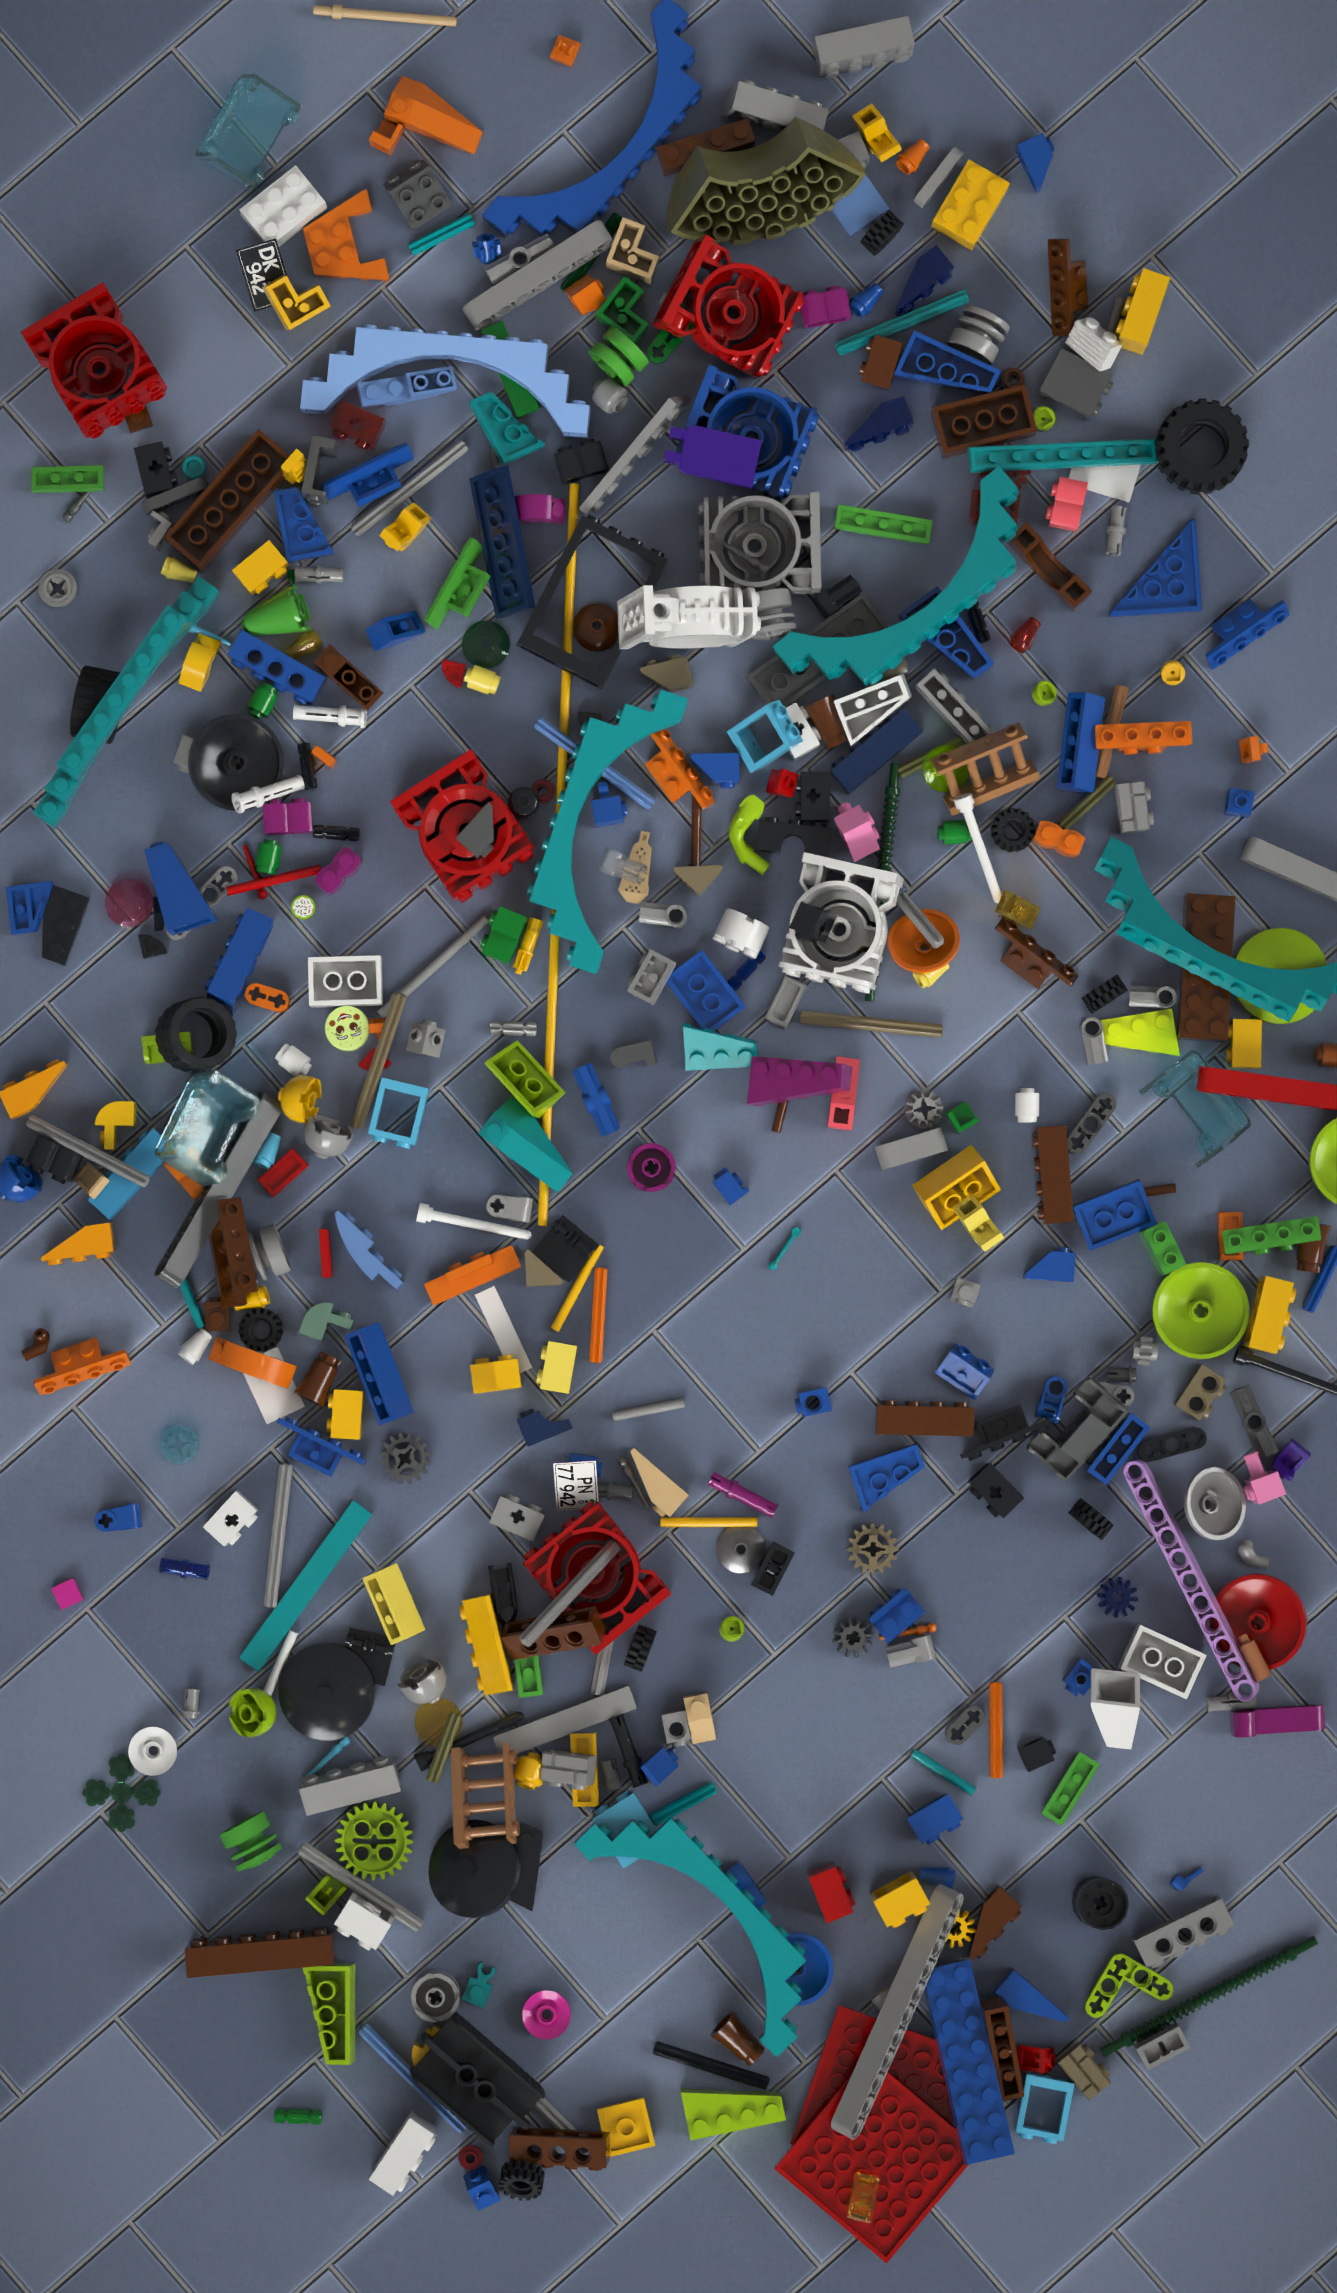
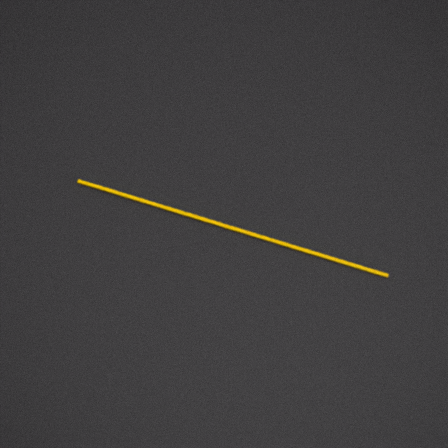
(561, 785)

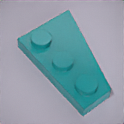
(505, 433)
(714, 1050)

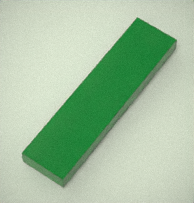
(520, 398)

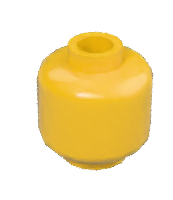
(528, 1771)

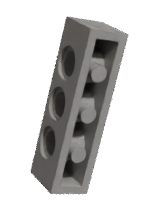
(1169, 1930)

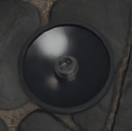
(232, 757)
(327, 1691)
(476, 1878)

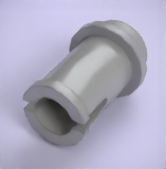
(191, 1703)

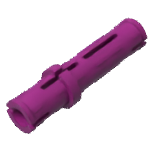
(742, 1494)

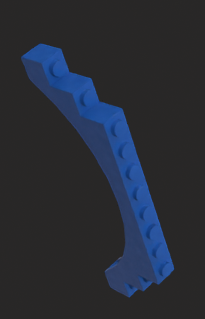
(584, 201)

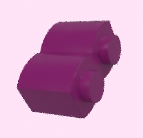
(825, 307)
(287, 817)
(343, 866)

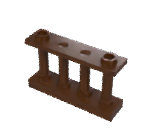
(232, 1254)

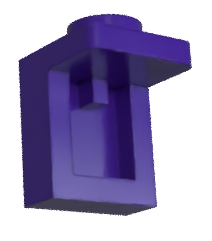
(1290, 1459)

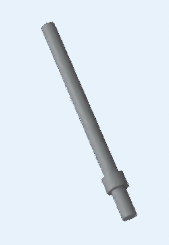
(437, 962)

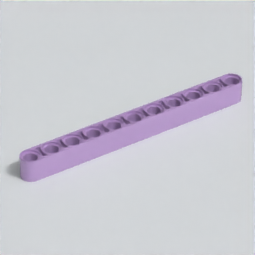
(1190, 1567)

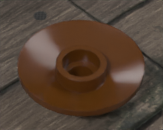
(596, 639)

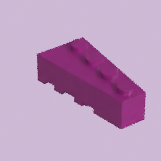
(789, 1079)

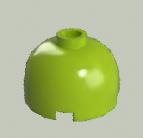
(252, 1712)

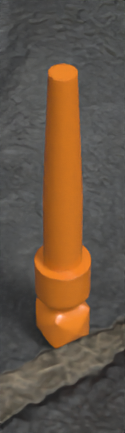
(919, 1629)

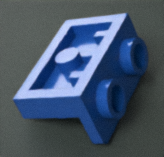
(965, 1371)
(896, 1614)

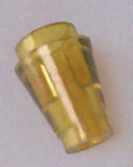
(305, 644)

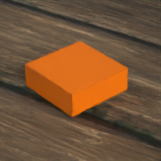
(324, 757)

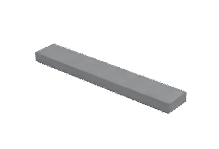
(567, 1721)

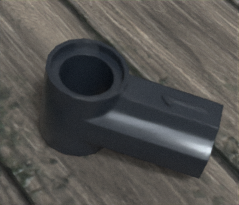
(833, 599)

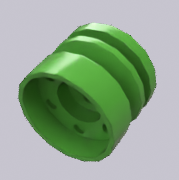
(250, 1841)

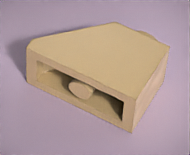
(699, 1717)

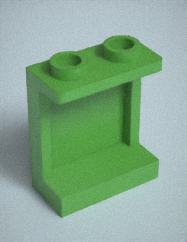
(1162, 1248)

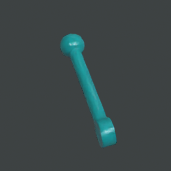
(795, 1233)

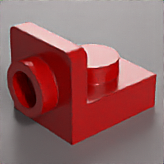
(782, 782)
(1036, 2058)

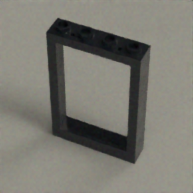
(557, 656)

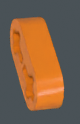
(269, 992)

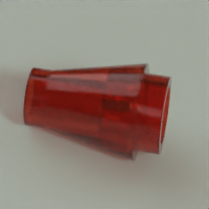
(1024, 636)

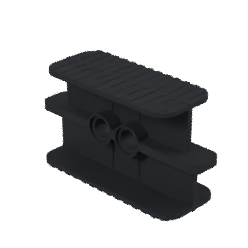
(463, 2046)

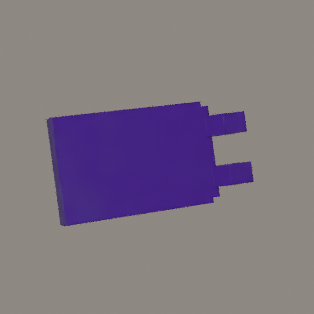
(715, 455)

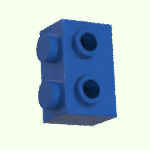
(935, 1818)

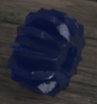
(1109, 1598)

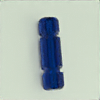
(745, 971)

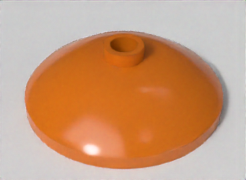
(907, 943)

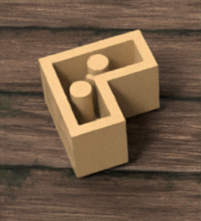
(627, 257)

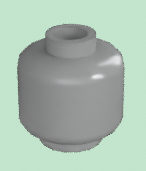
(609, 395)

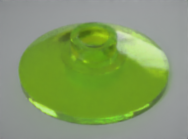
(937, 781)

